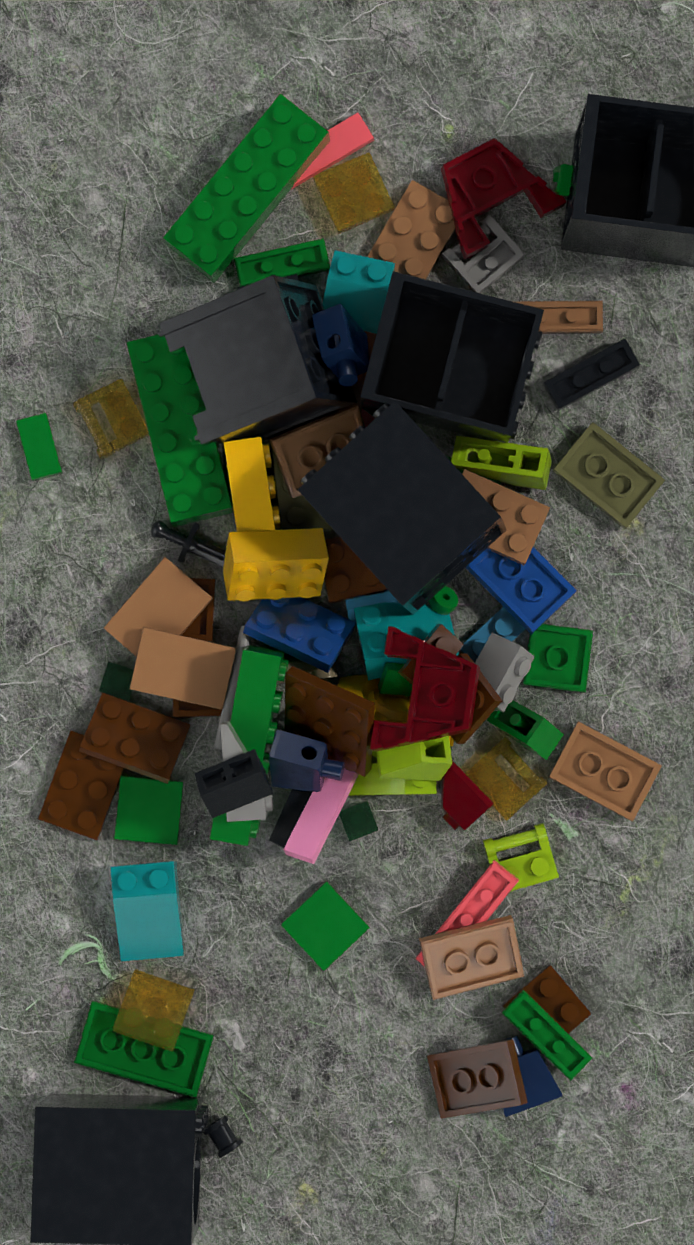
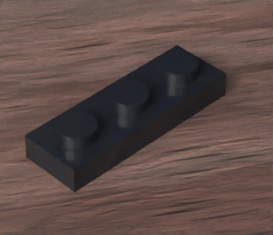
(591, 374)

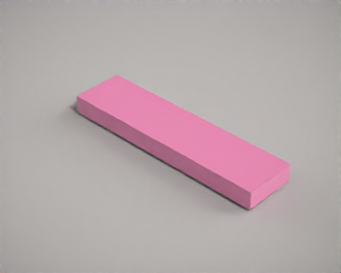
(319, 818)

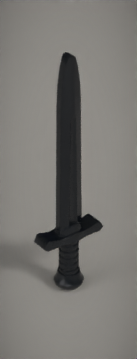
(189, 543)

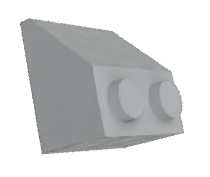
(504, 667)

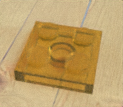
(353, 193)
(153, 1010)

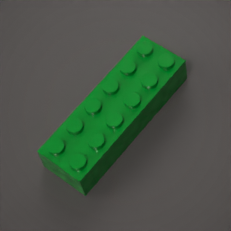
(247, 188)
(169, 398)
(252, 719)

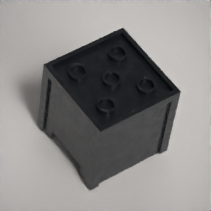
(257, 361)

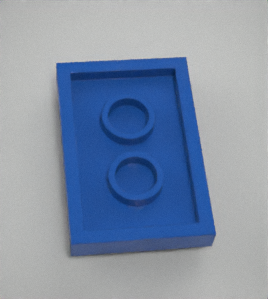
(526, 591)
(300, 630)

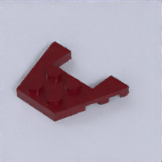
(485, 180)
(440, 694)

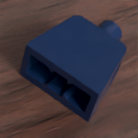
(343, 355)
(301, 763)
(536, 1077)

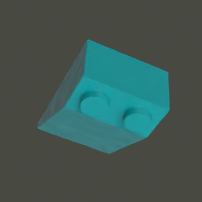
(359, 286)
(372, 629)
(147, 910)

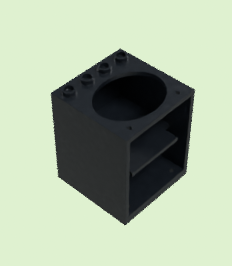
(632, 182)
(452, 357)
(402, 507)
(117, 1169)

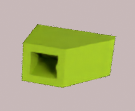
(416, 761)

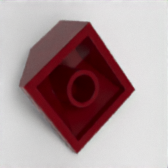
(462, 799)

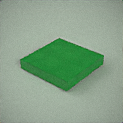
(559, 658)
(149, 810)
(325, 926)

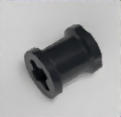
(222, 1136)

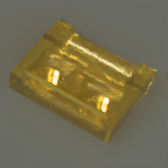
(120, 413)
(498, 785)

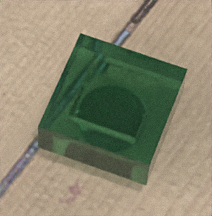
(117, 681)
(358, 821)

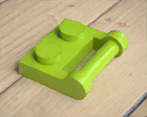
(529, 867)

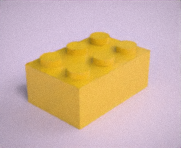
(250, 485)
(275, 564)

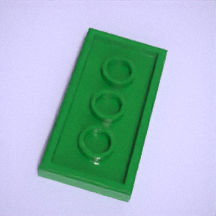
(139, 1060)

